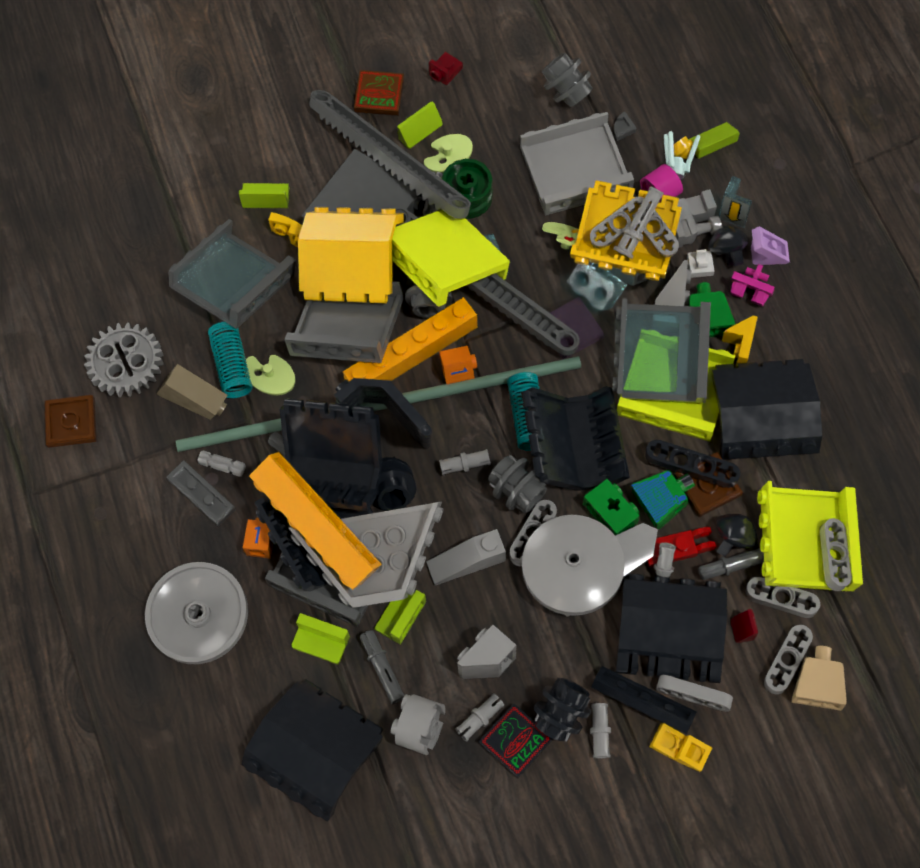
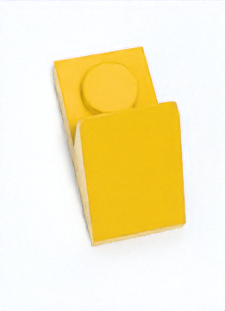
(742, 337)

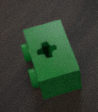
(610, 495)

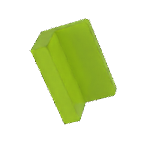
(264, 195)
(400, 616)
(320, 639)

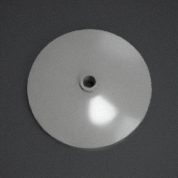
(573, 586)
(185, 594)

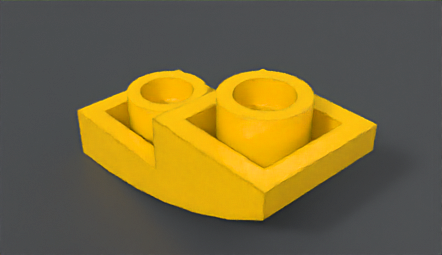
(285, 226)

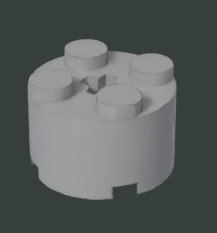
(418, 723)

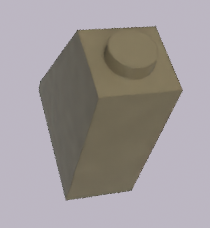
(192, 393)

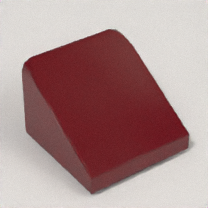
(744, 626)

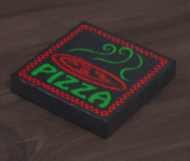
(515, 741)

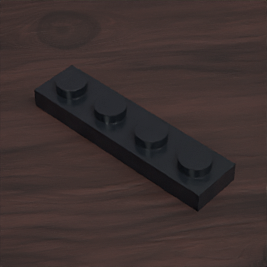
(644, 699)

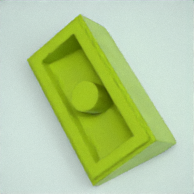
(419, 125)
(716, 139)

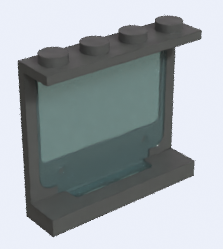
(229, 276)
(662, 352)

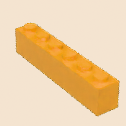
(418, 343)
(314, 520)

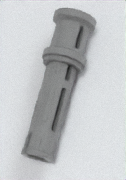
(652, 196)

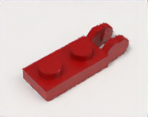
(684, 545)

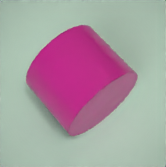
(664, 180)

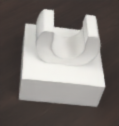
(700, 263)

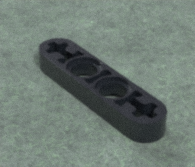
(694, 459)

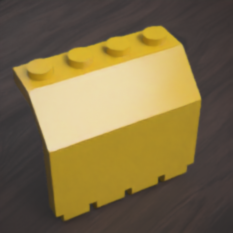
(603, 203)
(347, 254)

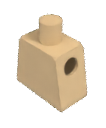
(821, 681)

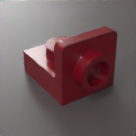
(444, 68)

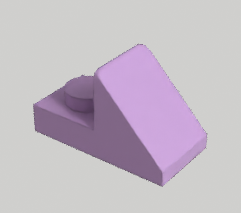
(768, 248)

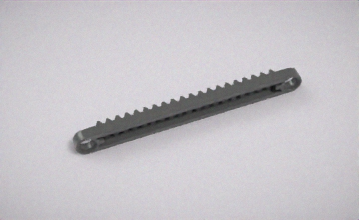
(389, 155)
(519, 307)

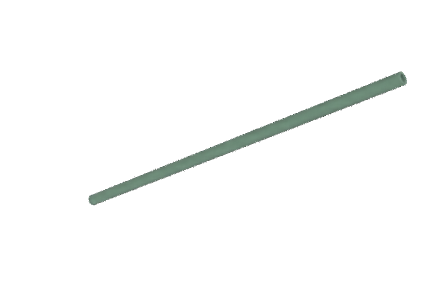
(412, 397)

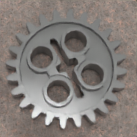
(144, 350)

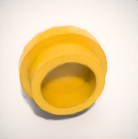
(683, 147)

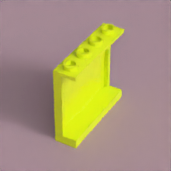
(445, 254)
(681, 417)
(792, 535)

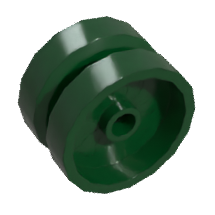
(473, 182)

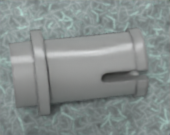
(665, 560)

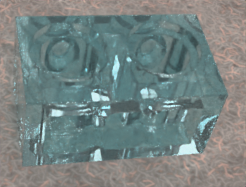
(598, 280)

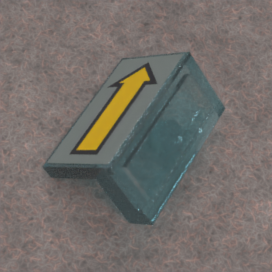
(734, 207)

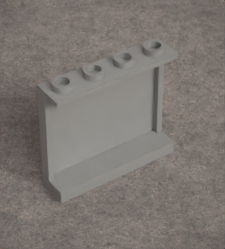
(570, 159)

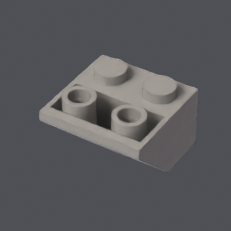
(488, 656)

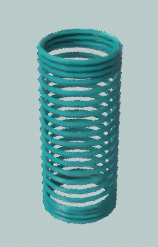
(528, 376)
(237, 380)

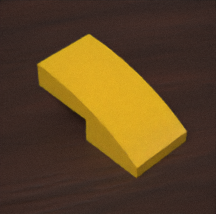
(680, 747)

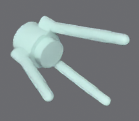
(677, 163)

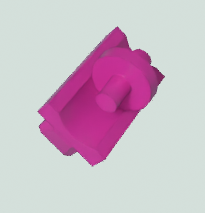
(762, 290)

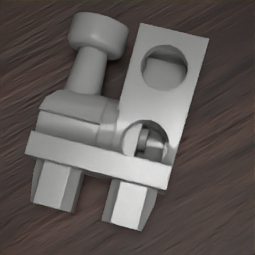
(696, 210)

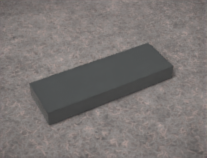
(201, 493)

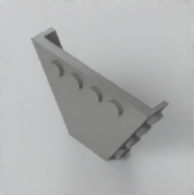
(396, 541)

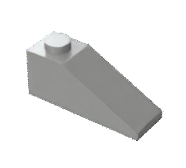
(467, 557)

